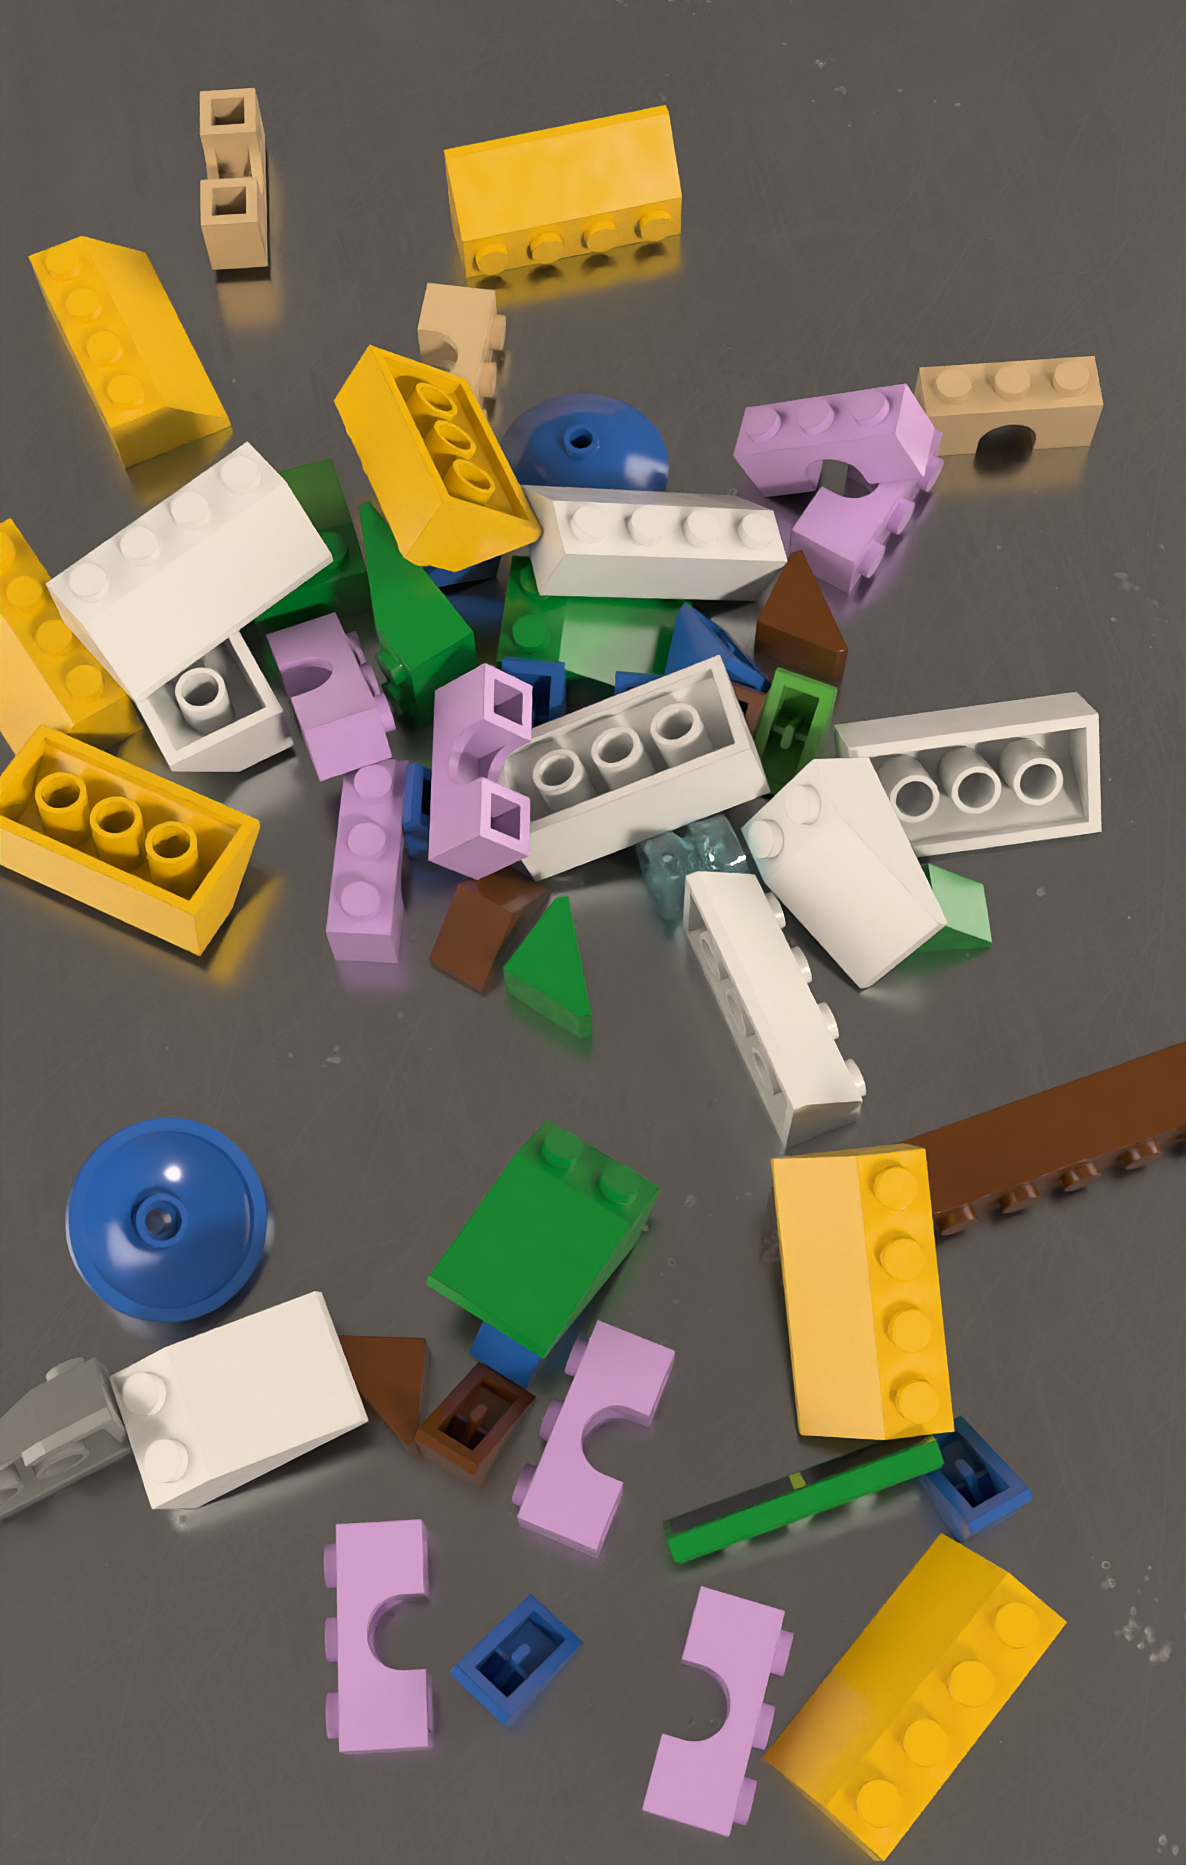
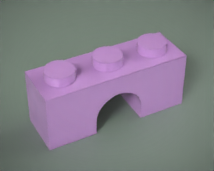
(871, 429)
(847, 534)
(332, 695)
(476, 727)
(366, 874)
(613, 1378)
(375, 1705)
(705, 1779)

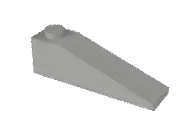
(59, 1432)

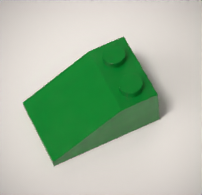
(344, 582)
(417, 627)
(585, 632)
(545, 1238)

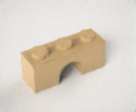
(235, 191)
(460, 332)
(1050, 396)

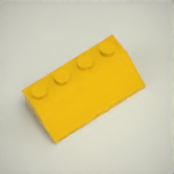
(564, 191)
(128, 347)
(433, 463)
(45, 667)
(122, 838)
(862, 1293)
(913, 1694)

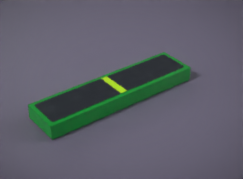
(800, 1495)

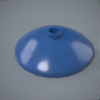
(621, 452)
(209, 1212)

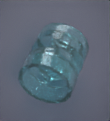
(667, 859)

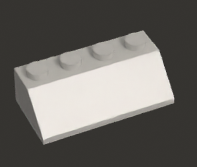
(652, 544)
(190, 572)
(217, 713)
(634, 767)
(986, 771)
(770, 1006)

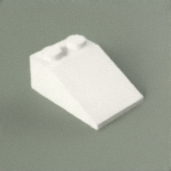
(845, 867)
(237, 1402)

